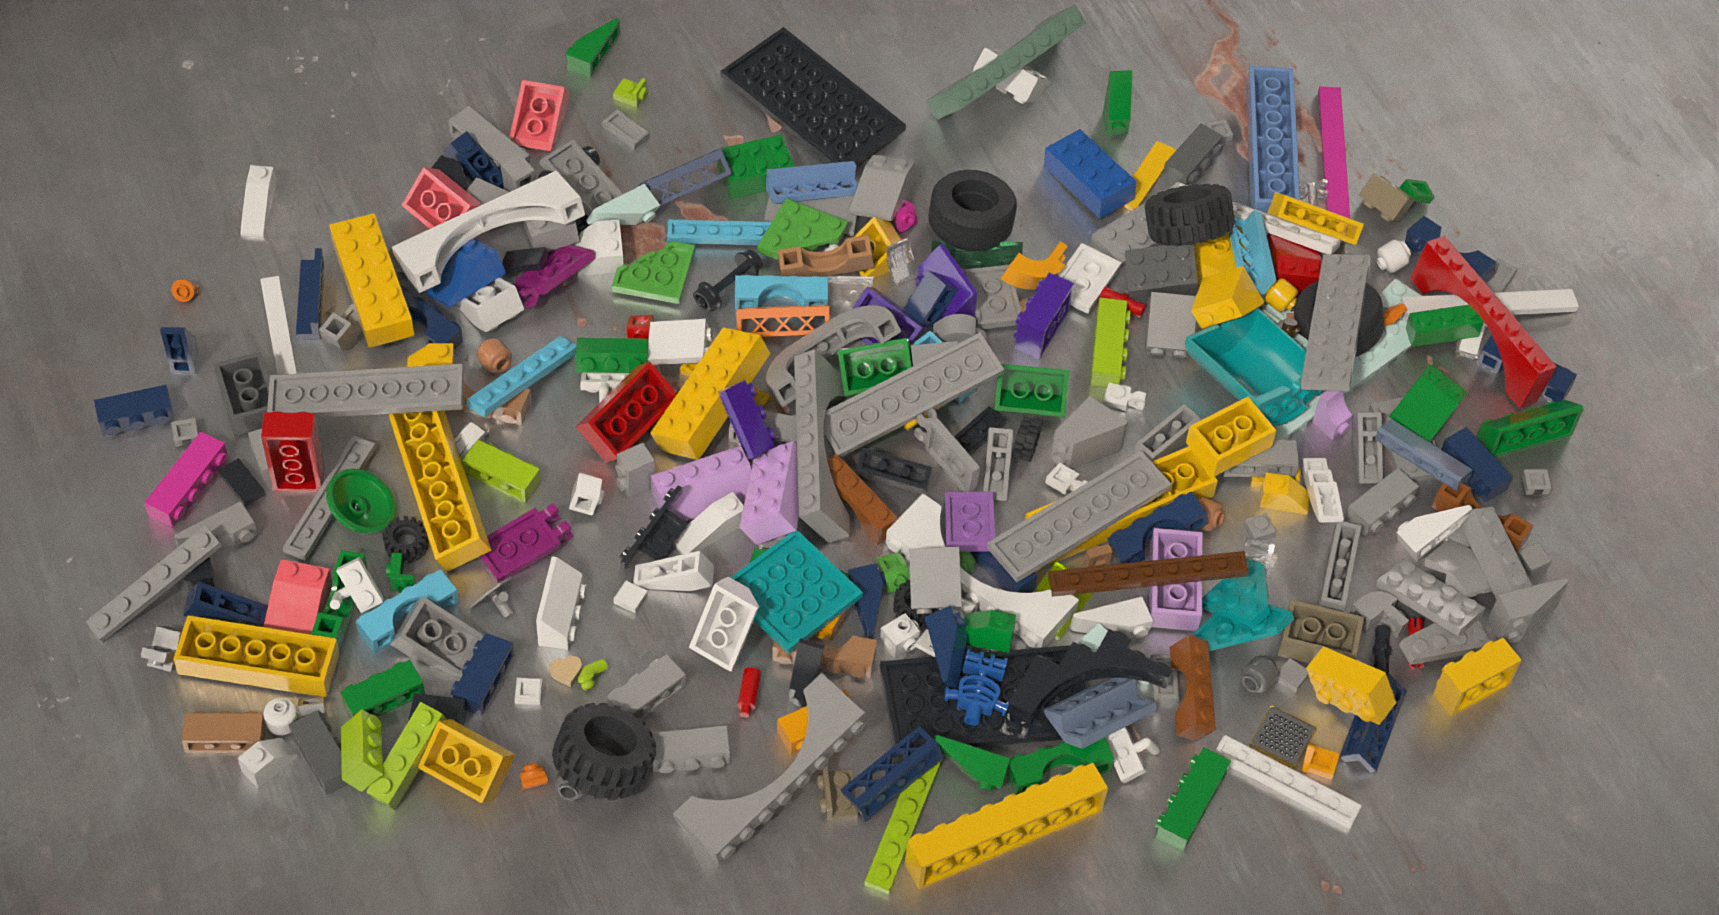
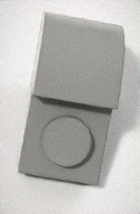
(956, 328)
(342, 330)
(1377, 608)
(163, 648)

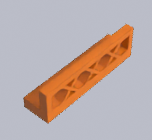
(782, 311)

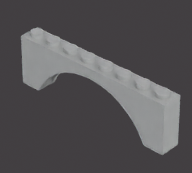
(819, 501)
(726, 823)

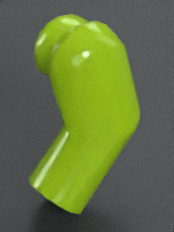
(588, 672)

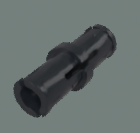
(1382, 648)

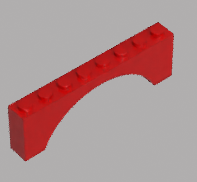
(1524, 362)

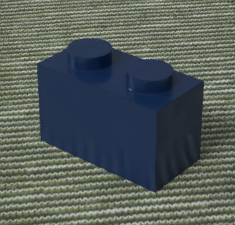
(931, 298)

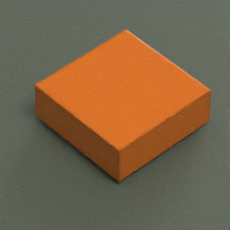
(1393, 313)

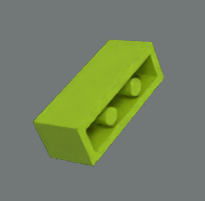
(501, 470)
(361, 750)

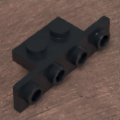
(660, 533)

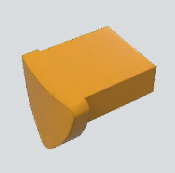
(1319, 761)

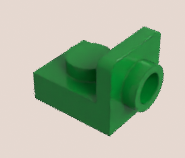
(1418, 190)

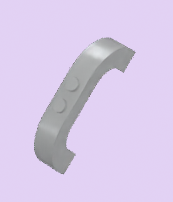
(827, 339)

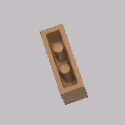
(222, 731)

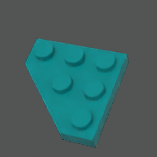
(1241, 597)
(1224, 632)

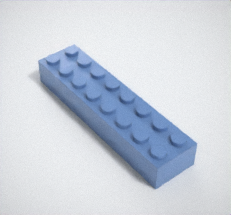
(1271, 135)

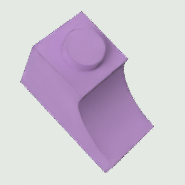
(1332, 414)

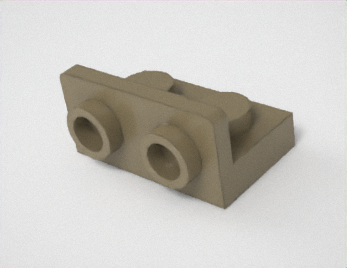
(834, 803)

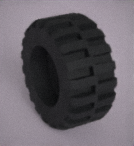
(1189, 214)
(596, 772)

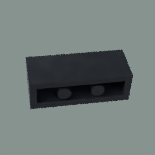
(893, 471)

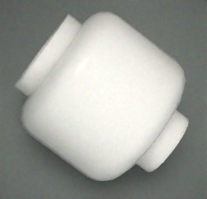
(1393, 256)
(280, 713)

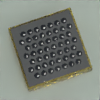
(1282, 737)

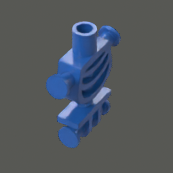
(978, 692)

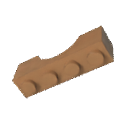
(851, 256)
(511, 412)
(852, 658)

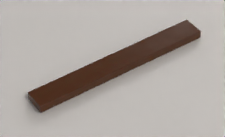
(1148, 573)

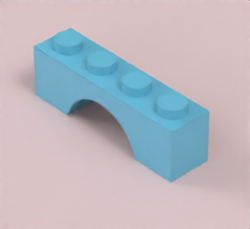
(756, 290)
(379, 625)

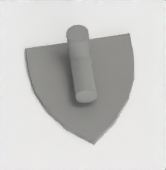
(498, 598)

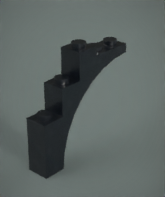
(1081, 664)

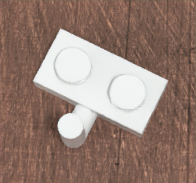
(601, 382)
(357, 585)
(1126, 753)

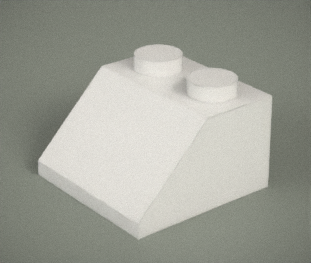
(606, 243)

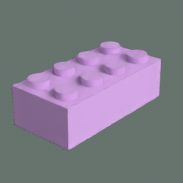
(772, 495)
(1175, 604)

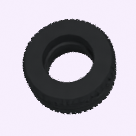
(968, 228)
(1371, 321)

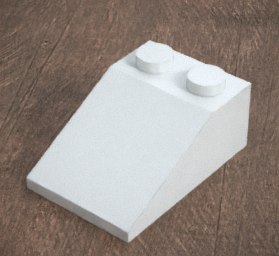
(492, 305)

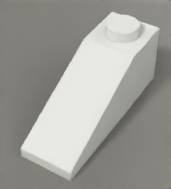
(257, 200)
(711, 525)
(1429, 530)
(676, 573)
(1126, 617)

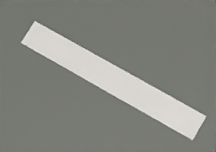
(278, 325)

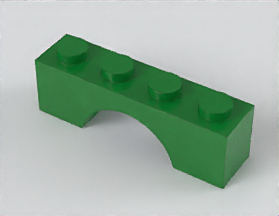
(334, 622)
(1030, 768)

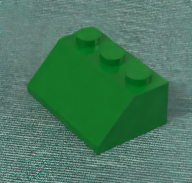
(872, 364)
(1032, 390)

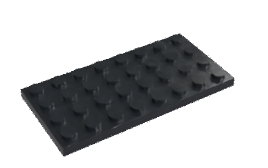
(812, 99)
(916, 699)

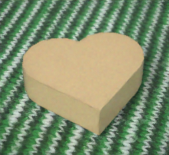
(566, 670)

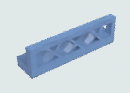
(810, 179)

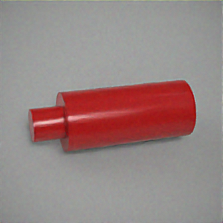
(749, 691)

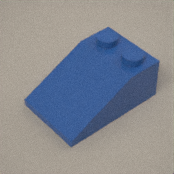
(467, 272)

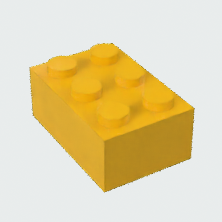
(1230, 436)
(1476, 676)
(1351, 685)
(466, 761)

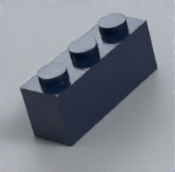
(134, 410)
(1488, 475)
(483, 672)

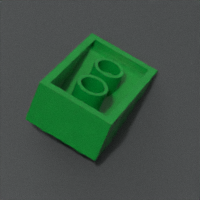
(1428, 403)

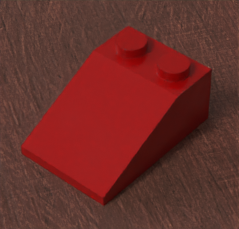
(1294, 262)

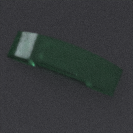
(988, 258)

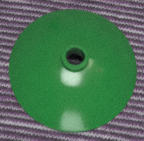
(360, 501)

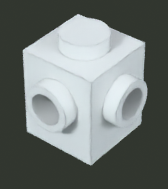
(586, 494)
(900, 635)

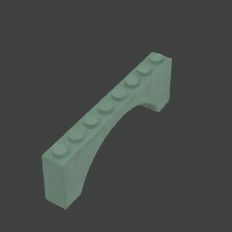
(990, 74)

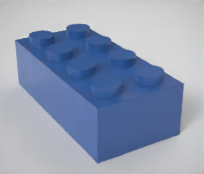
(1089, 173)

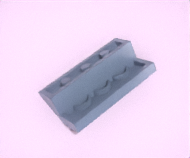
(1423, 454)
(1098, 711)

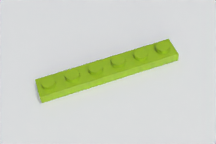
(899, 831)

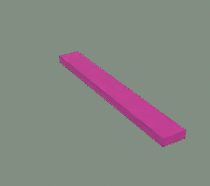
(1333, 150)

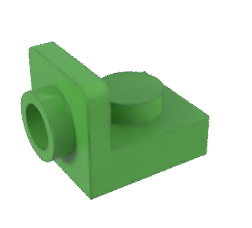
(894, 570)

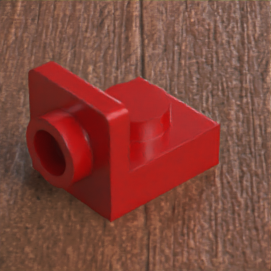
(639, 326)

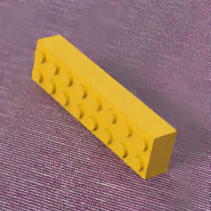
(1184, 473)
(440, 487)
(1005, 825)

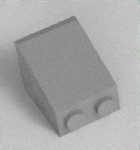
(1168, 323)
(1088, 435)
(934, 578)

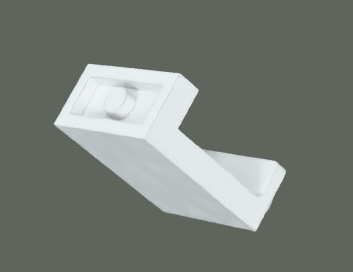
(678, 342)

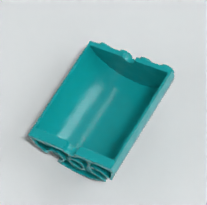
(1256, 362)

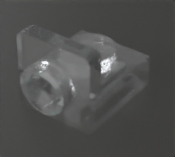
(1260, 552)

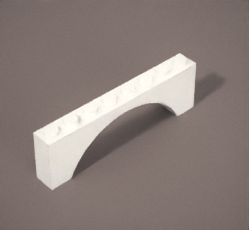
(427, 253)
(1036, 613)

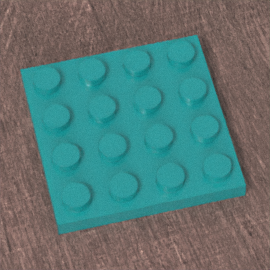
(796, 590)

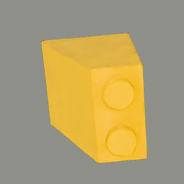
(1225, 297)

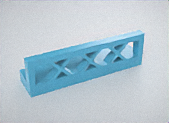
(1257, 253)

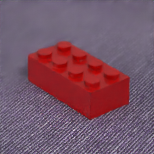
(627, 412)
(293, 451)

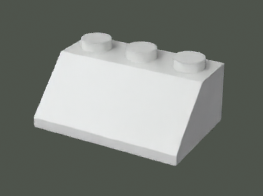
(1024, 83)
(560, 605)
(725, 623)

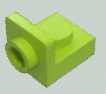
(631, 92)

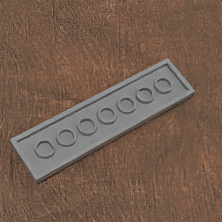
(1335, 323)
(368, 391)
(910, 394)
(1078, 516)

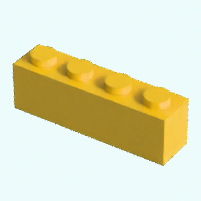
(1315, 218)

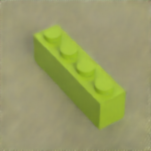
(1109, 341)
(404, 757)

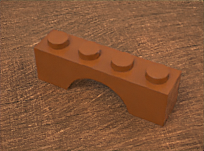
(870, 510)
(1515, 527)
(1196, 713)

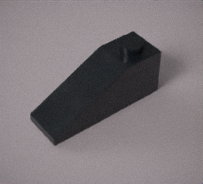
(806, 669)

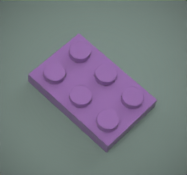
(969, 520)

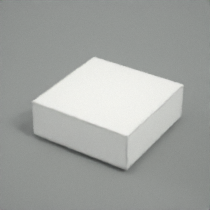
(630, 596)
(528, 691)

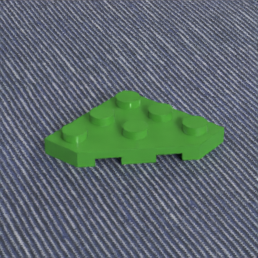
(800, 226)
(657, 274)

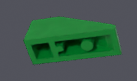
(592, 48)
(1118, 103)
(990, 630)
(977, 764)

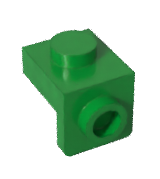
(395, 570)

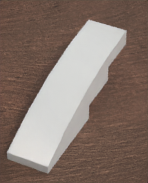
(1322, 490)

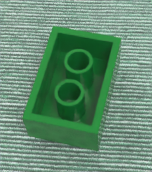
(750, 164)

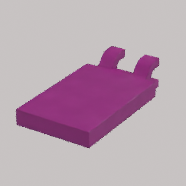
(556, 269)
(524, 542)

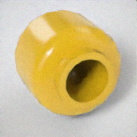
(1281, 295)

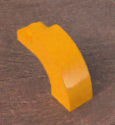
(1027, 273)

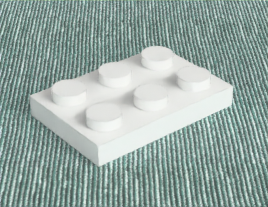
(1089, 273)

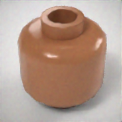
(494, 355)
(1214, 512)

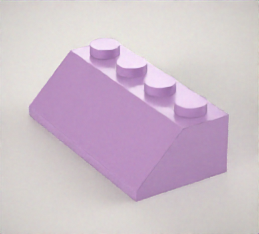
(703, 482)

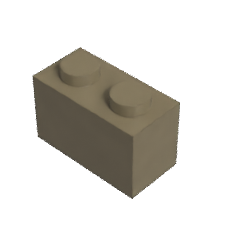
(1386, 197)

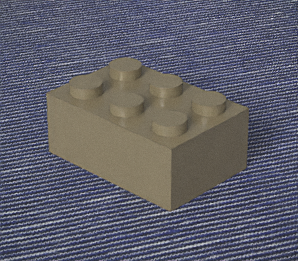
(1319, 627)

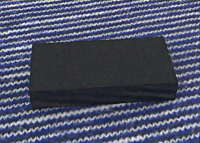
(525, 259)
(241, 482)

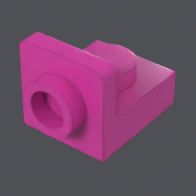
(905, 217)

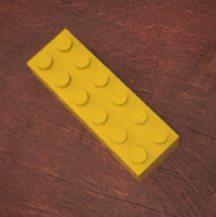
(371, 280)
(697, 408)
(256, 656)

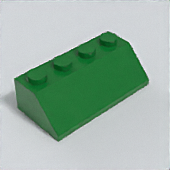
(1529, 427)

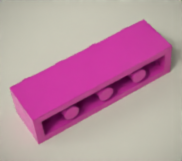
(186, 479)

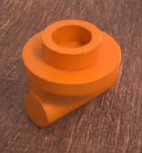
(184, 290)
(533, 775)

